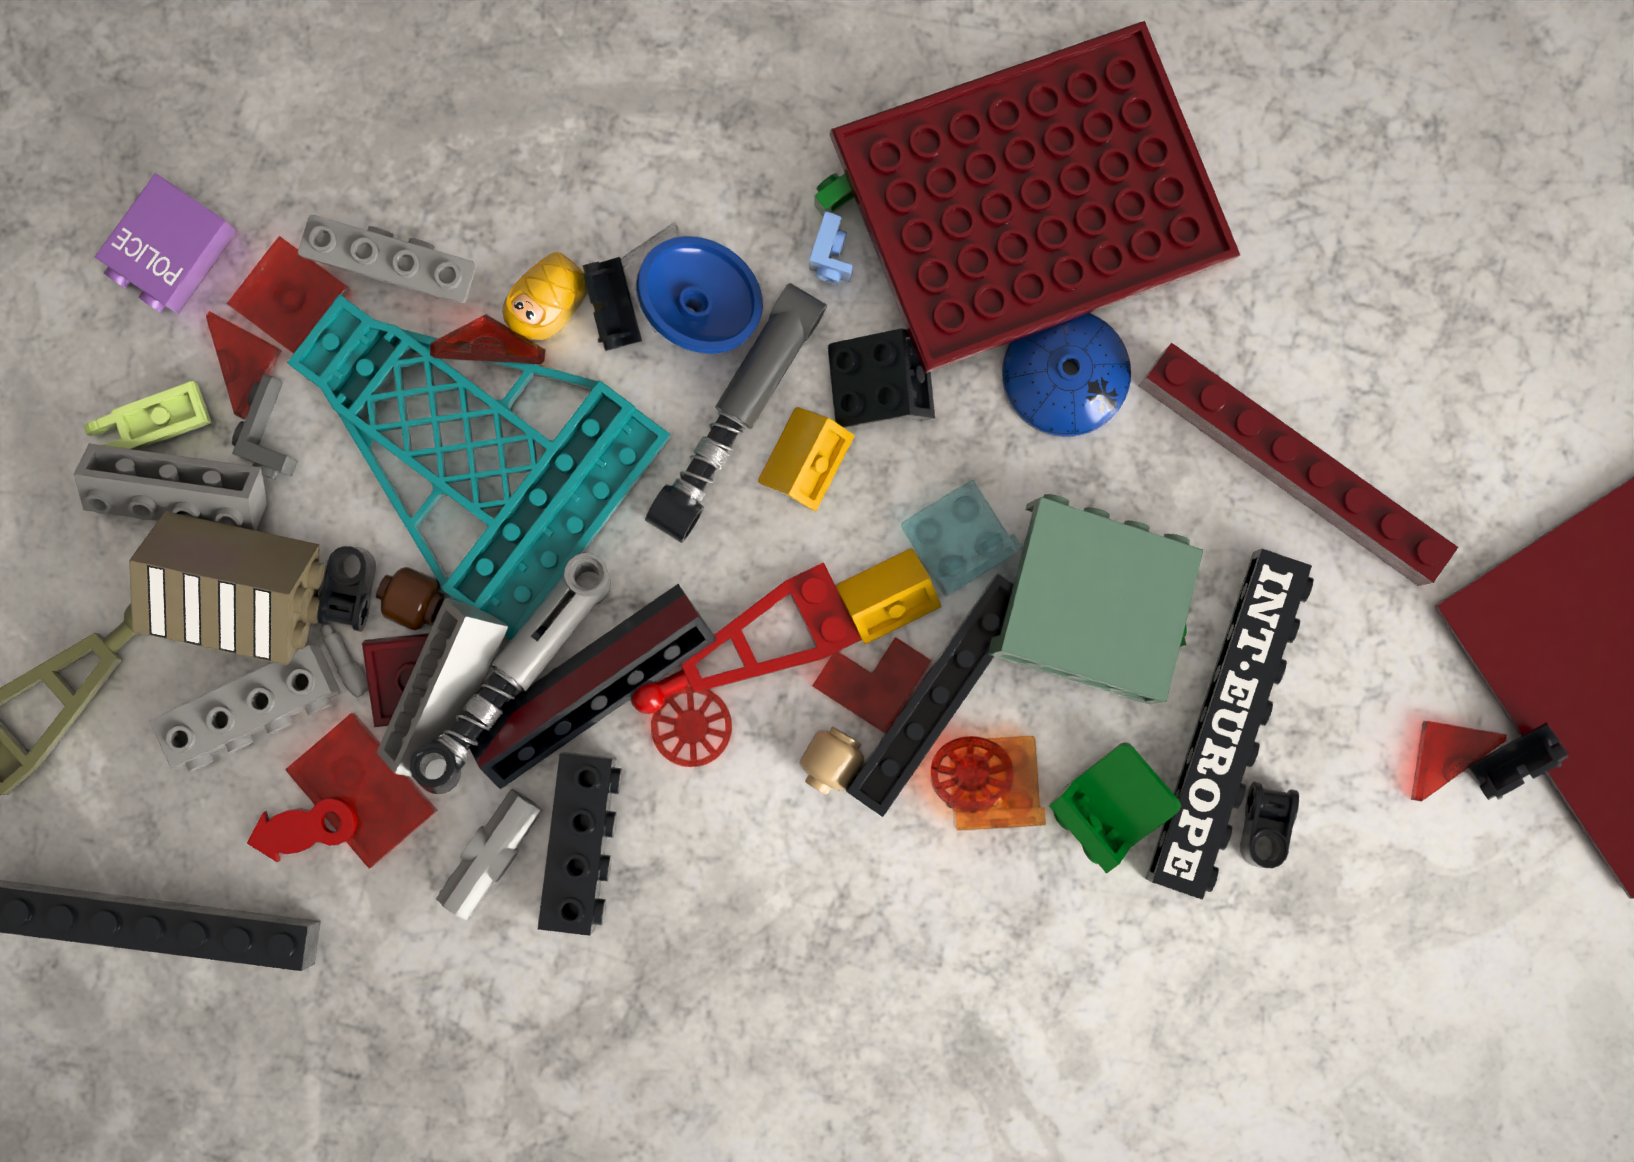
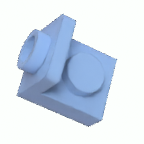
(828, 243)

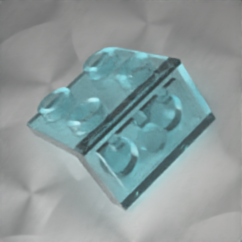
(959, 538)

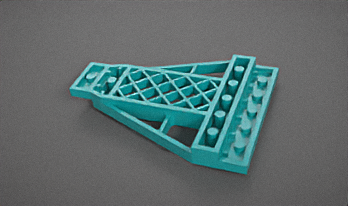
(550, 512)

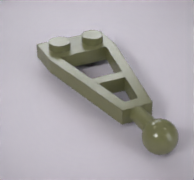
(15, 760)

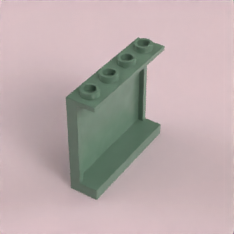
(1099, 600)

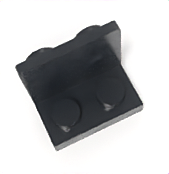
(879, 380)

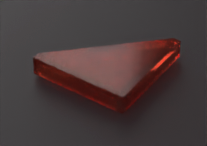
(487, 341)
(241, 359)
(1446, 753)

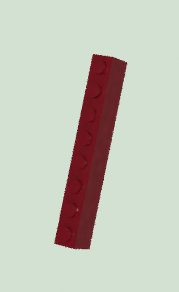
(1298, 466)

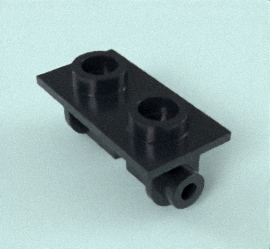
(612, 303)
(1507, 766)

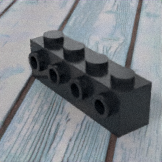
(578, 843)

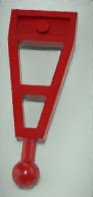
(820, 611)

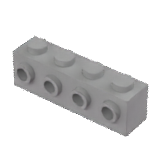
(151, 482)
(244, 708)

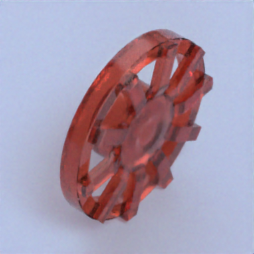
(692, 727)
(971, 774)

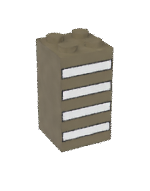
(225, 587)

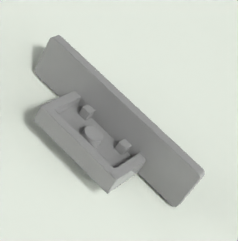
(387, 259)

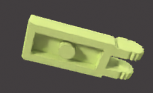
(154, 418)

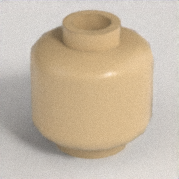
(831, 760)

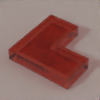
(877, 694)

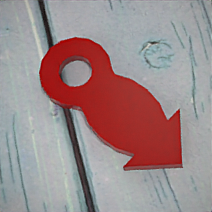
(302, 828)

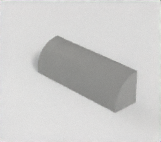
(441, 683)

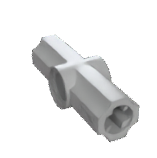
(489, 854)

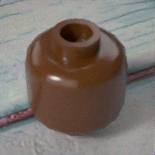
(410, 598)

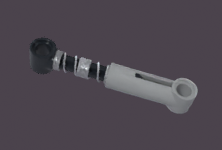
(515, 669)

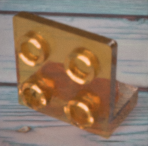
(1021, 804)

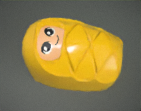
(544, 297)

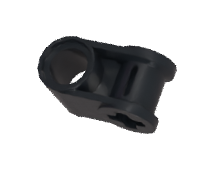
(346, 591)
(1268, 822)

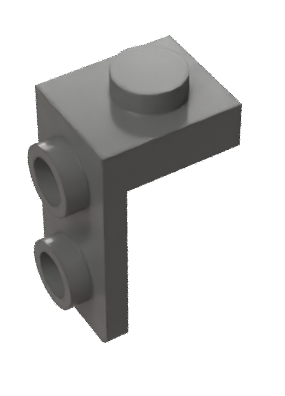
(249, 433)

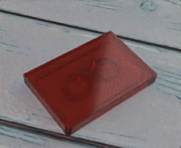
(348, 768)

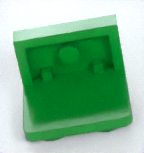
(1114, 805)

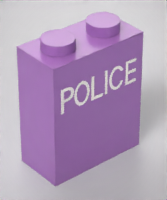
(165, 245)

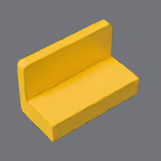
(806, 457)
(888, 595)

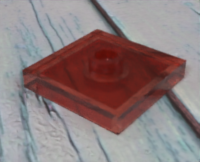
(286, 294)

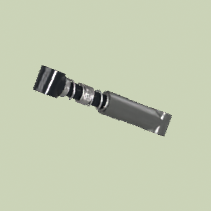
(739, 407)

